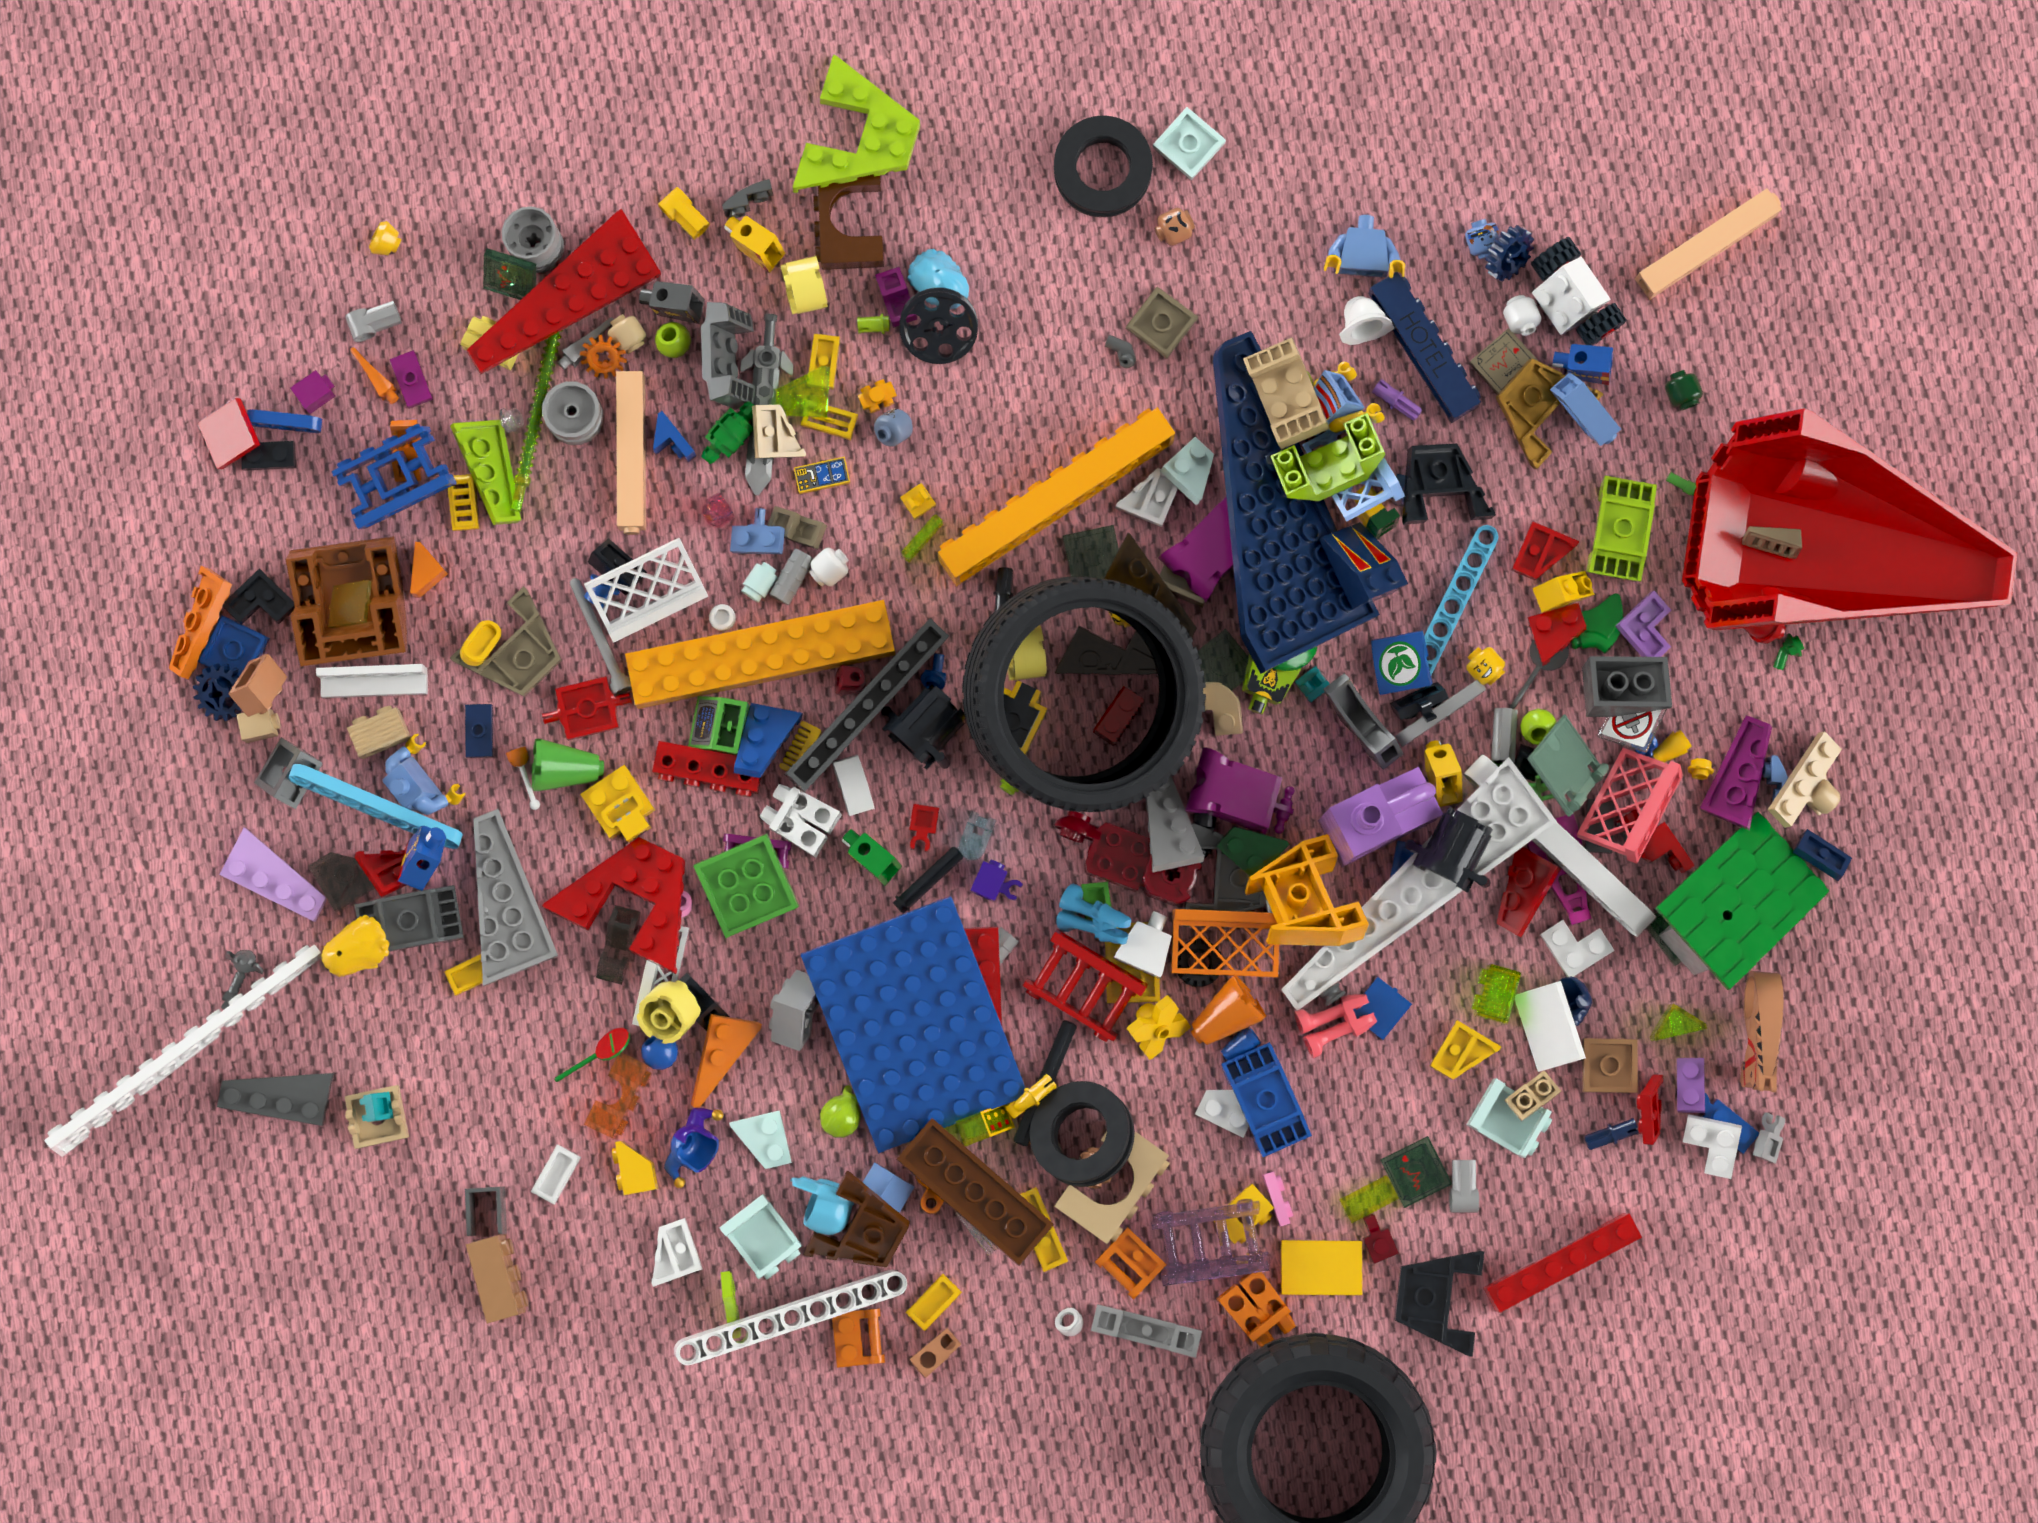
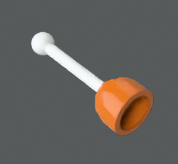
(518, 758)

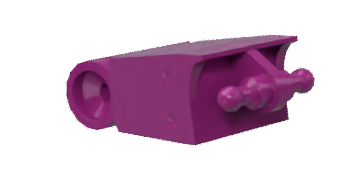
(1204, 553)
(1238, 793)

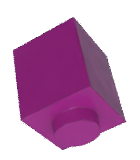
(313, 391)

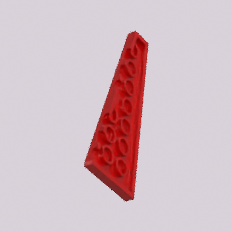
(590, 278)

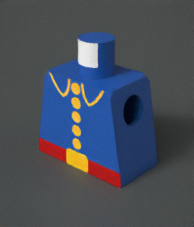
(1596, 364)
(424, 845)

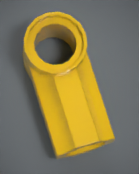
(680, 209)

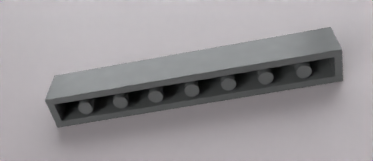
(866, 705)

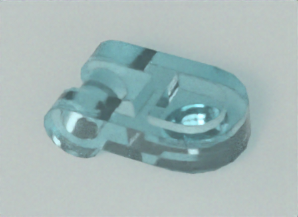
(973, 845)

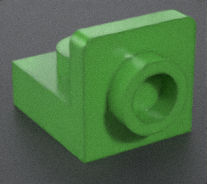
(1096, 892)

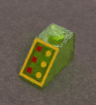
(984, 1125)

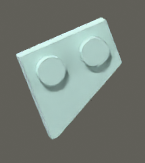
(1190, 469)
(764, 1138)

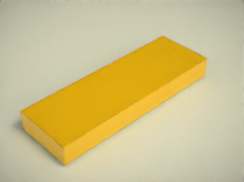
(1049, 1248)

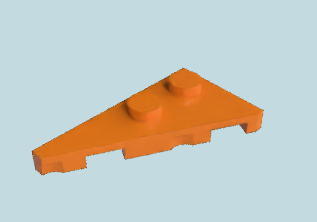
(723, 1045)

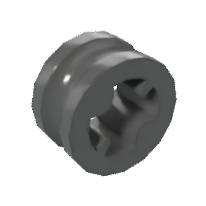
(1332, 994)

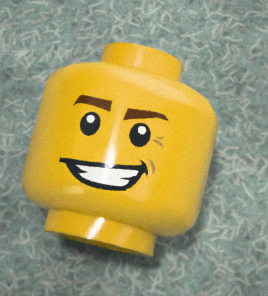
(1485, 665)

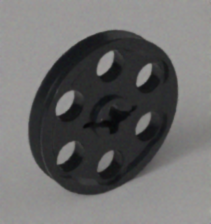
(942, 314)

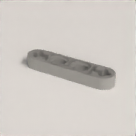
(1442, 711)

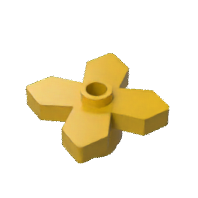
(1156, 1024)

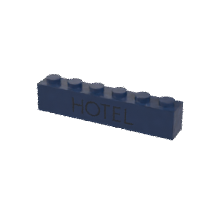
(1425, 348)

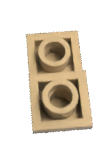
(1532, 1096)

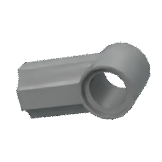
(365, 323)
(1464, 1194)

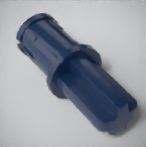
(1611, 1134)

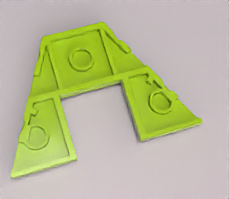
(885, 141)

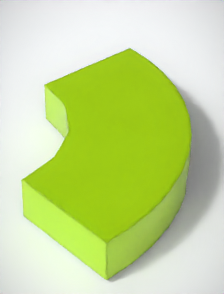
(729, 1299)

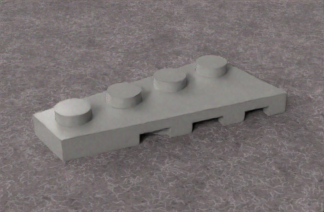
(1170, 830)

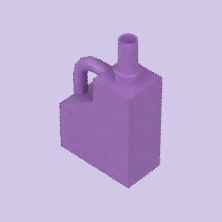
(1380, 815)

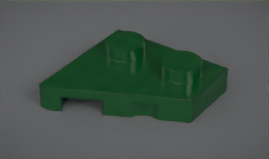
(1251, 849)

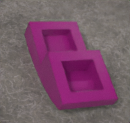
(894, 294)

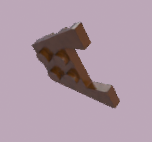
(871, 1233)

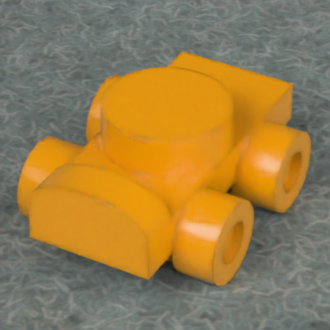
(872, 397)

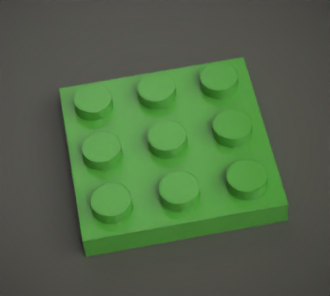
(746, 885)

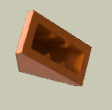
(425, 571)

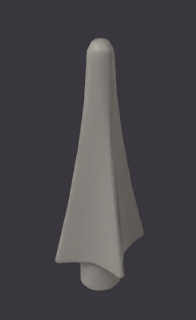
(572, 355)

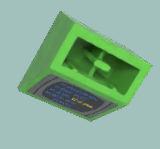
(718, 724)

